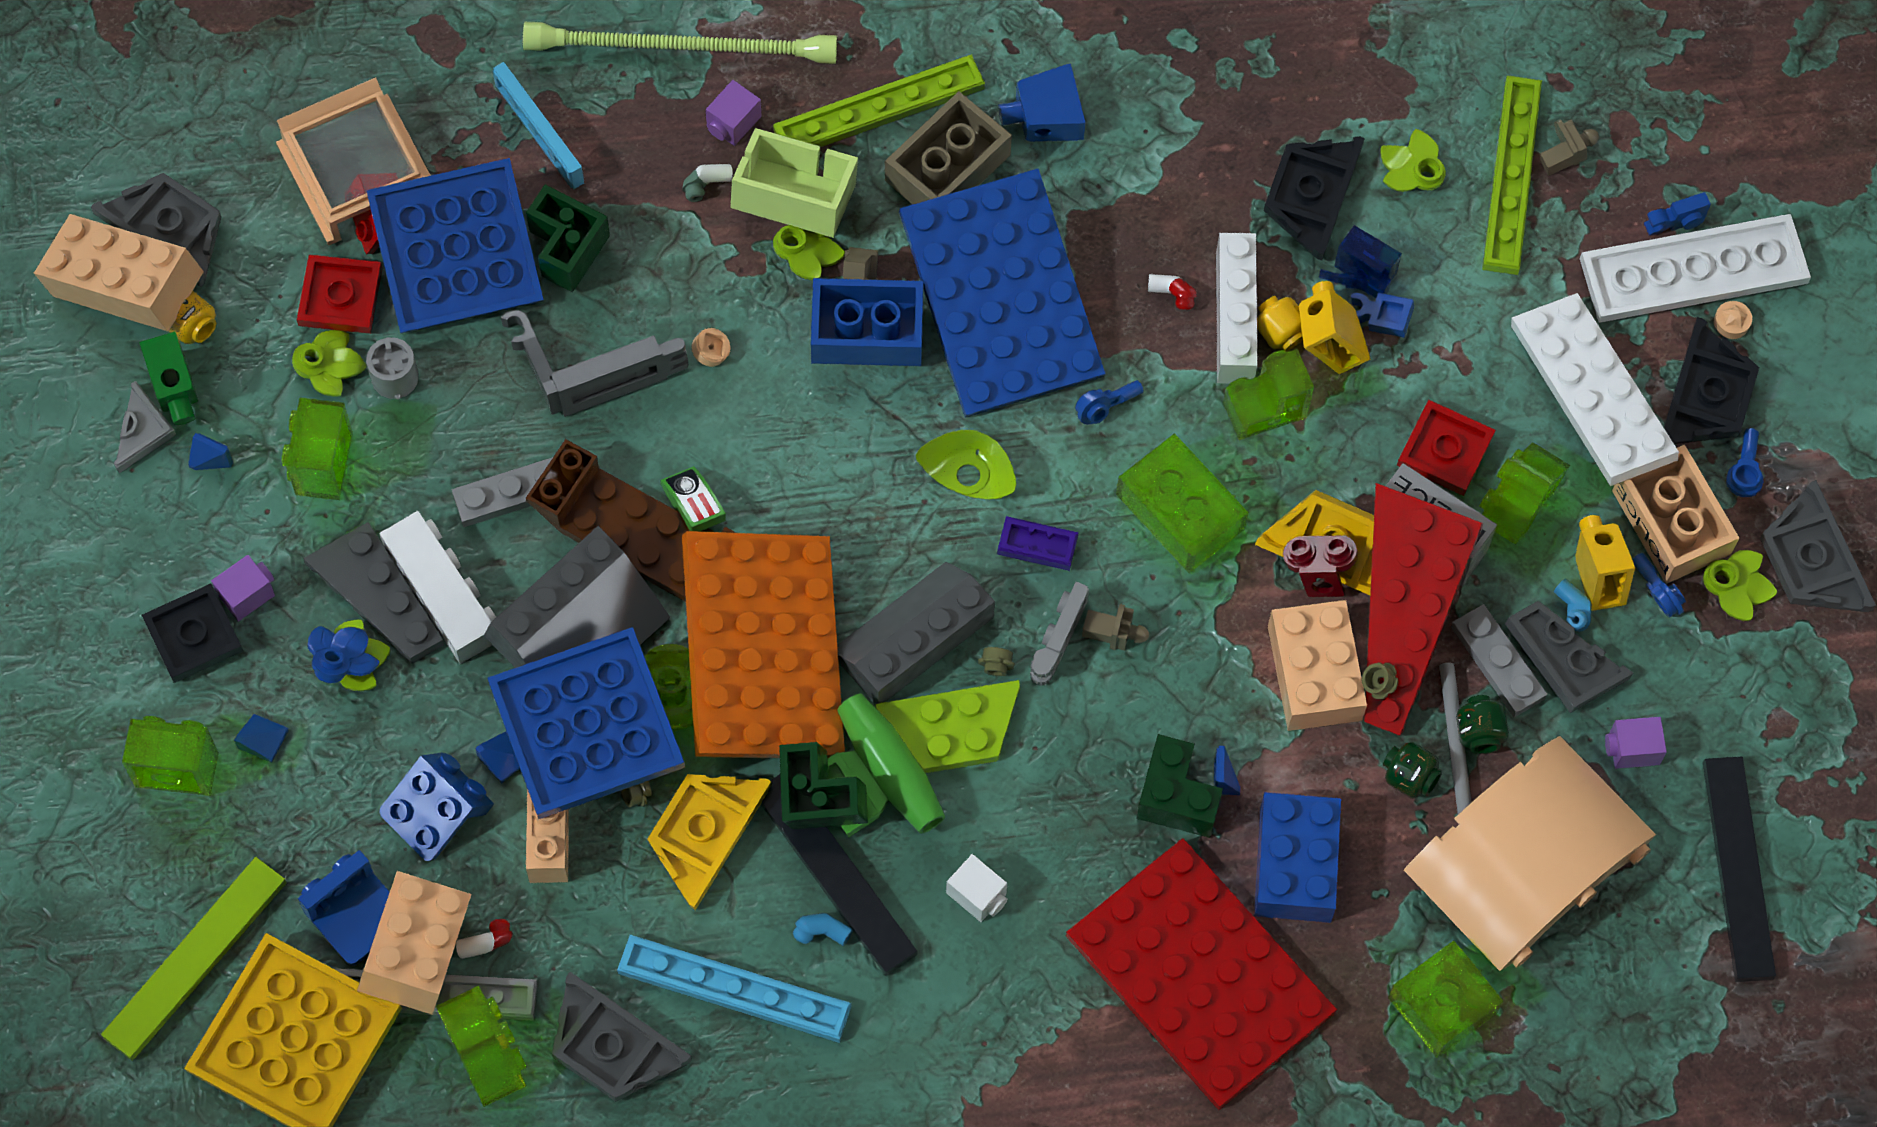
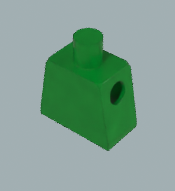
(169, 368)

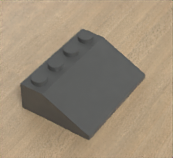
(577, 602)

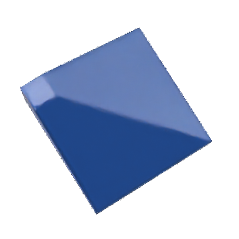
(208, 454)
(261, 737)
(498, 757)
(1224, 773)

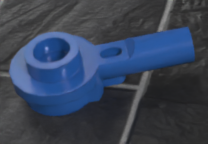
(1095, 404)
(1746, 477)
(1667, 597)

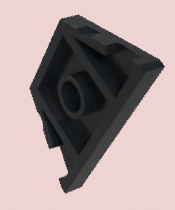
(1312, 190)
(1710, 389)

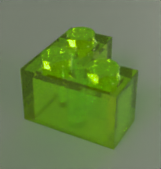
(1272, 399)
(1524, 488)
(483, 1044)

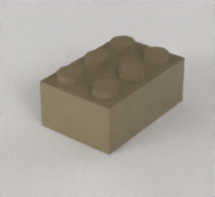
(948, 152)

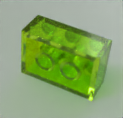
(1181, 503)

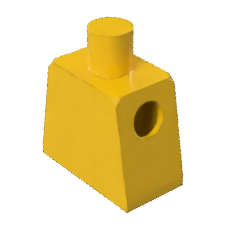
(1332, 329)
(1603, 563)

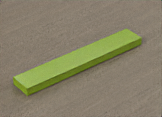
(884, 103)
(1512, 175)
(193, 958)

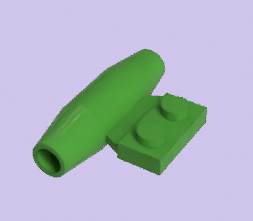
(884, 767)

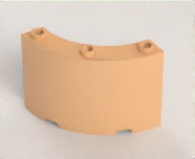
(1529, 852)

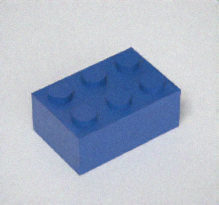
(867, 322)
(1297, 857)

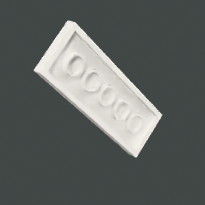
(1694, 268)
(1594, 389)

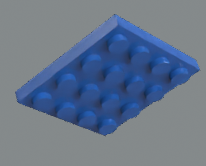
(455, 245)
(586, 723)

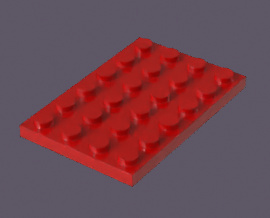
(1201, 973)

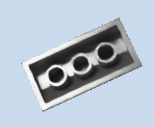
(915, 631)

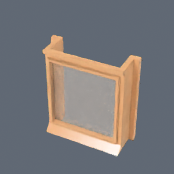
(345, 149)

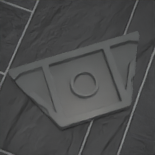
(166, 213)
(1814, 556)
(610, 1044)

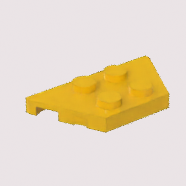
(1327, 516)
(704, 828)

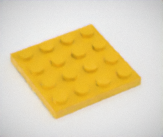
(292, 1037)

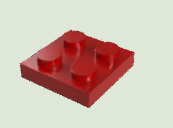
(339, 294)
(1446, 447)

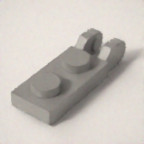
(1058, 636)

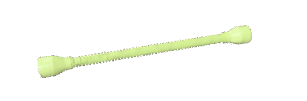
(541, 36)

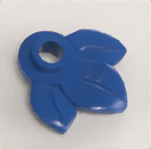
(340, 653)

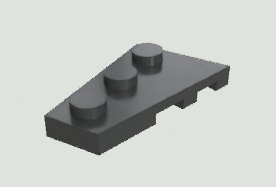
(1564, 659)

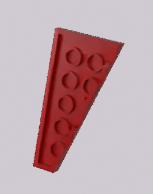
(1414, 580)

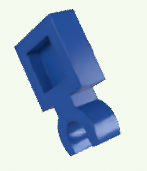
(1682, 213)
(1385, 315)

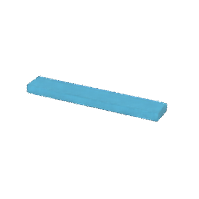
(734, 988)

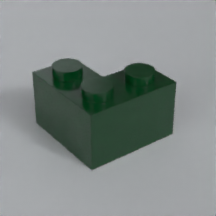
(572, 232)
(811, 797)
(1173, 799)

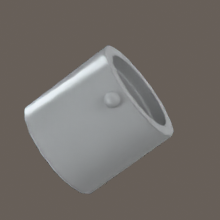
(392, 368)

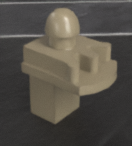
(1571, 149)
(860, 264)
(1114, 629)

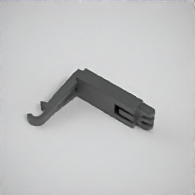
(601, 376)

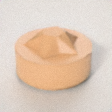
(1733, 319)
(711, 347)

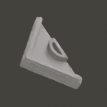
(142, 429)

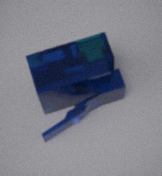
(1365, 263)

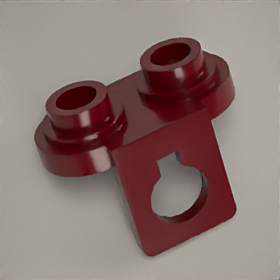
(1321, 558)

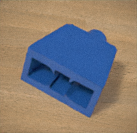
(1047, 107)

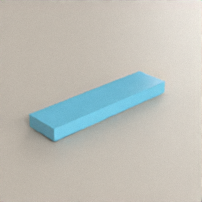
(538, 126)

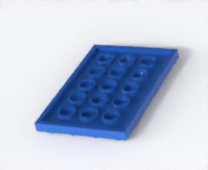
(1001, 292)

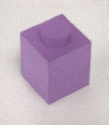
(733, 113)
(244, 587)
(1636, 742)

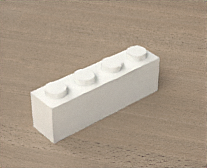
(1236, 307)
(438, 585)

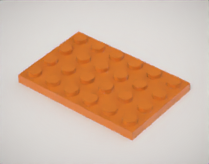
(761, 643)

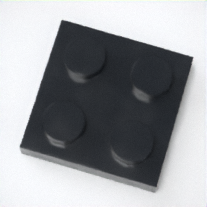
(192, 633)

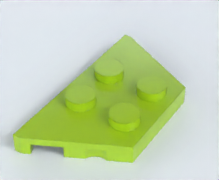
(954, 726)

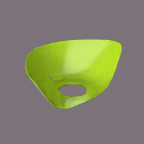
(951, 451)

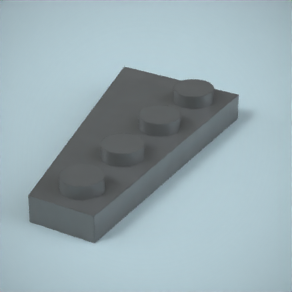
(372, 584)

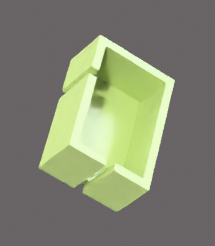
(783, 184)

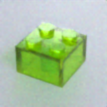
(318, 448)
(170, 756)
(1445, 999)

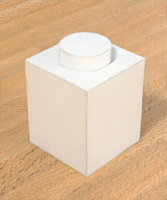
(977, 889)

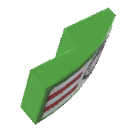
(693, 499)

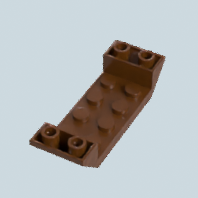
(581, 496)

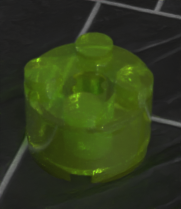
(671, 666)

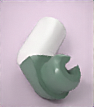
(702, 176)

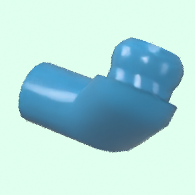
(1577, 605)
(821, 924)

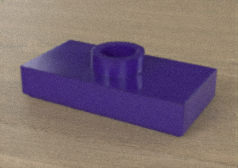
(1037, 543)

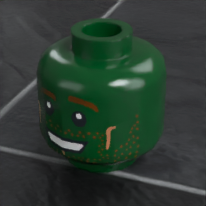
(1482, 725)
(1412, 770)

